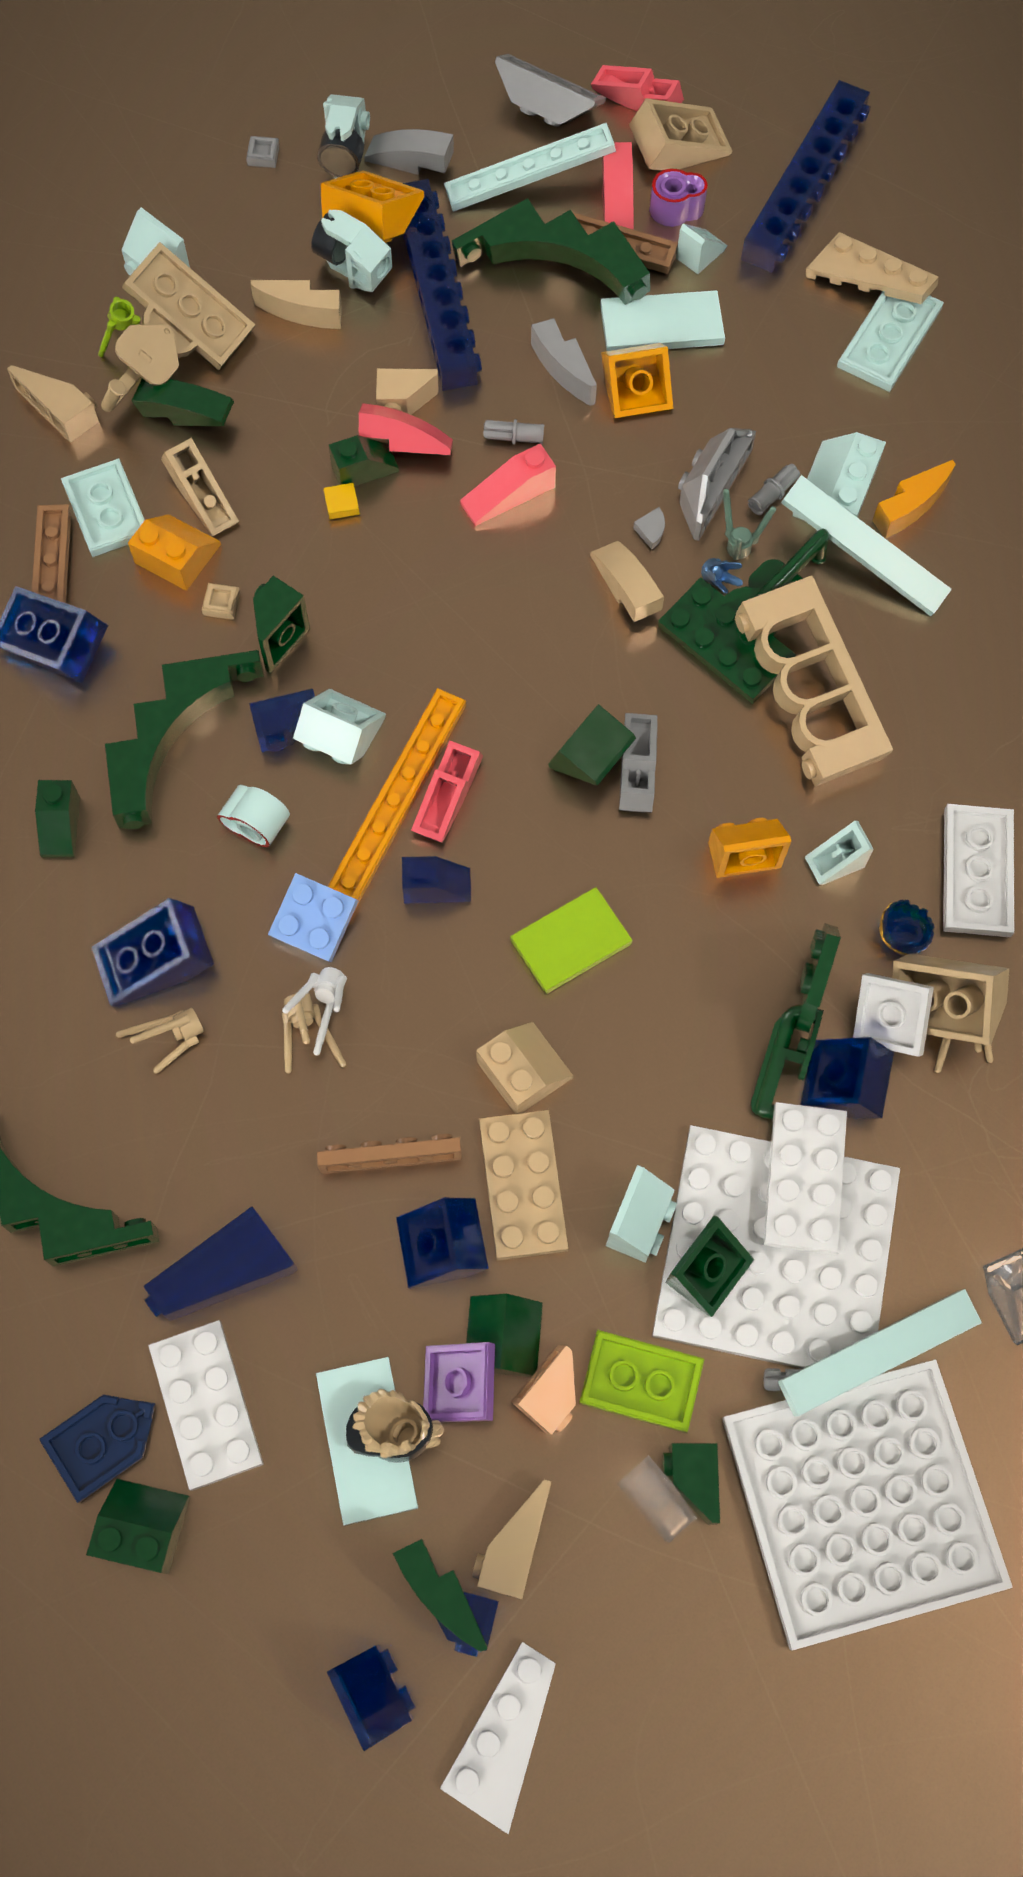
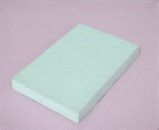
(104, 506)

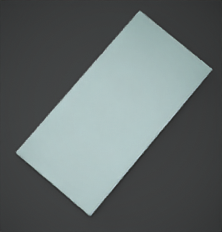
(667, 319)
(888, 339)
(364, 1484)

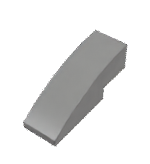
(411, 150)
(563, 360)
(639, 764)

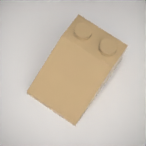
(678, 134)

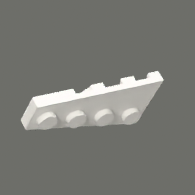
(498, 1750)

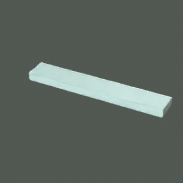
(530, 167)
(866, 545)
(879, 1352)

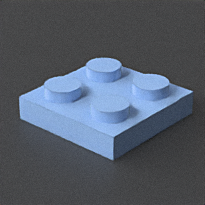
(313, 917)

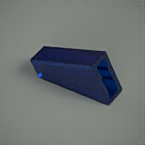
(220, 1268)

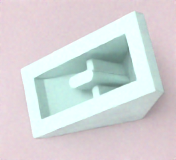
(698, 247)
(840, 854)

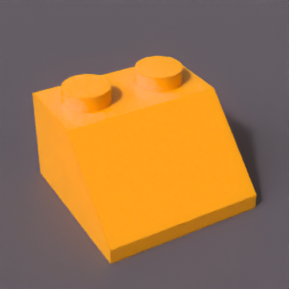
(638, 379)
(172, 549)
(748, 847)

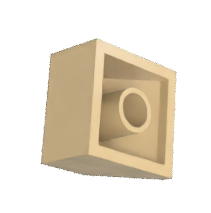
(522, 1066)

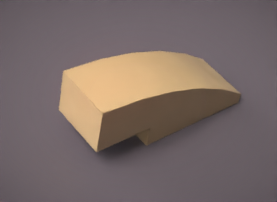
(298, 303)
(628, 580)

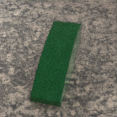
(183, 403)
(440, 1594)

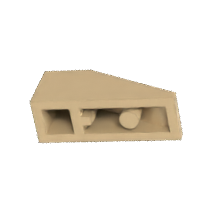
(57, 401)
(199, 487)
(510, 1553)

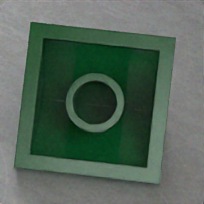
(593, 747)
(710, 1267)
(512, 1326)

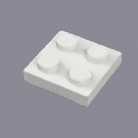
(894, 1013)

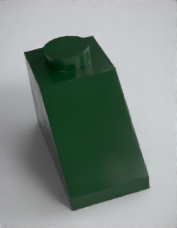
(361, 460)
(57, 817)
(696, 1477)

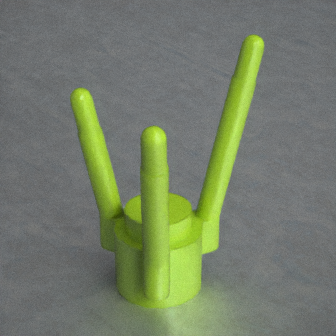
(120, 317)

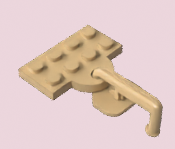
(178, 318)

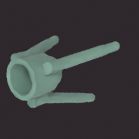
(741, 539)

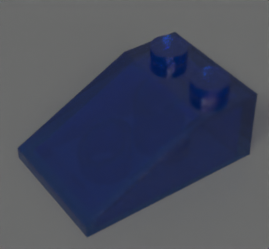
(50, 633)
(152, 952)
(372, 1695)

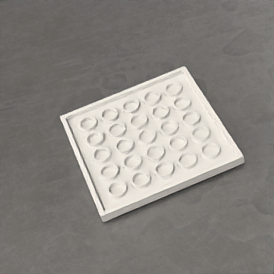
(789, 1301)
(866, 1506)

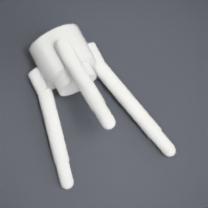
(329, 990)

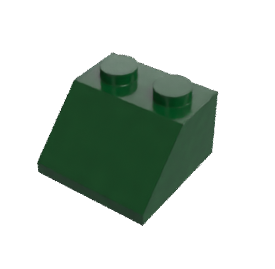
(279, 620)
(139, 1526)

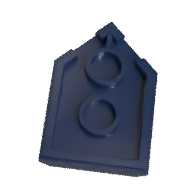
(99, 1442)

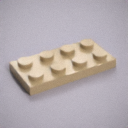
(523, 1185)

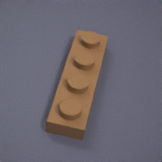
(652, 250)
(52, 551)
(375, 1155)

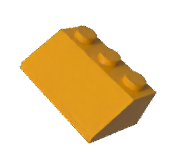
(374, 200)

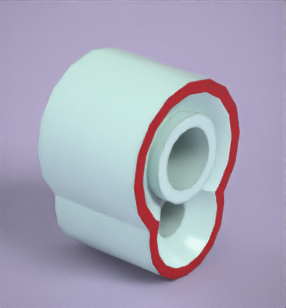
(254, 815)

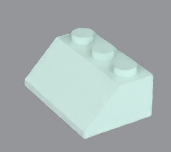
(846, 468)

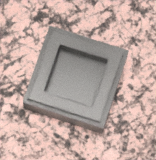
(263, 151)

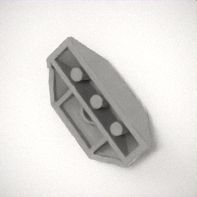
(544, 92)
(711, 473)

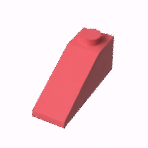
(511, 485)

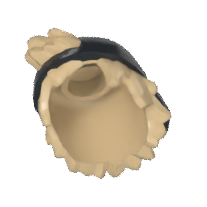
(391, 1427)

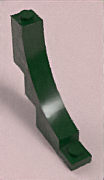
(523, 235)
(190, 691)
(66, 1229)

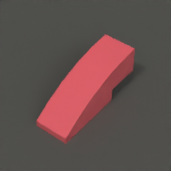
(633, 85)
(618, 186)
(403, 430)
(447, 791)

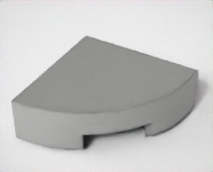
(651, 527)

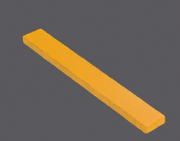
(397, 795)

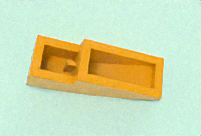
(912, 499)

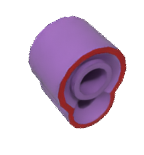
(677, 197)

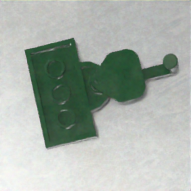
(707, 625)
(799, 1017)

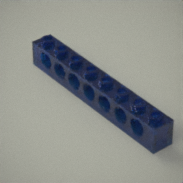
(805, 177)
(440, 295)

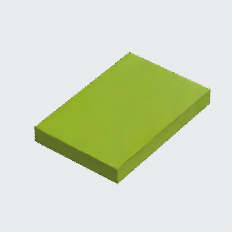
(571, 940)
(642, 1381)

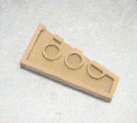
(871, 269)

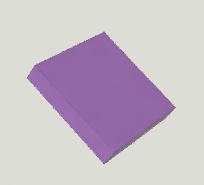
(459, 1382)

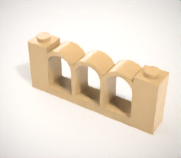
(791, 605)

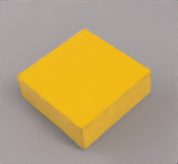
(341, 501)

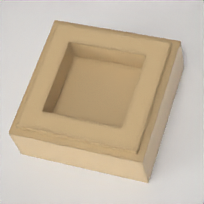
(220, 601)

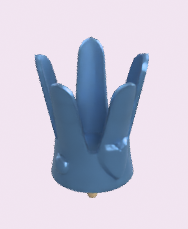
(716, 571)

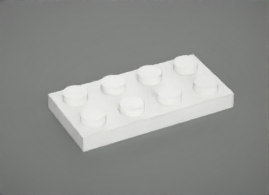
(978, 870)
(805, 1178)
(205, 1405)

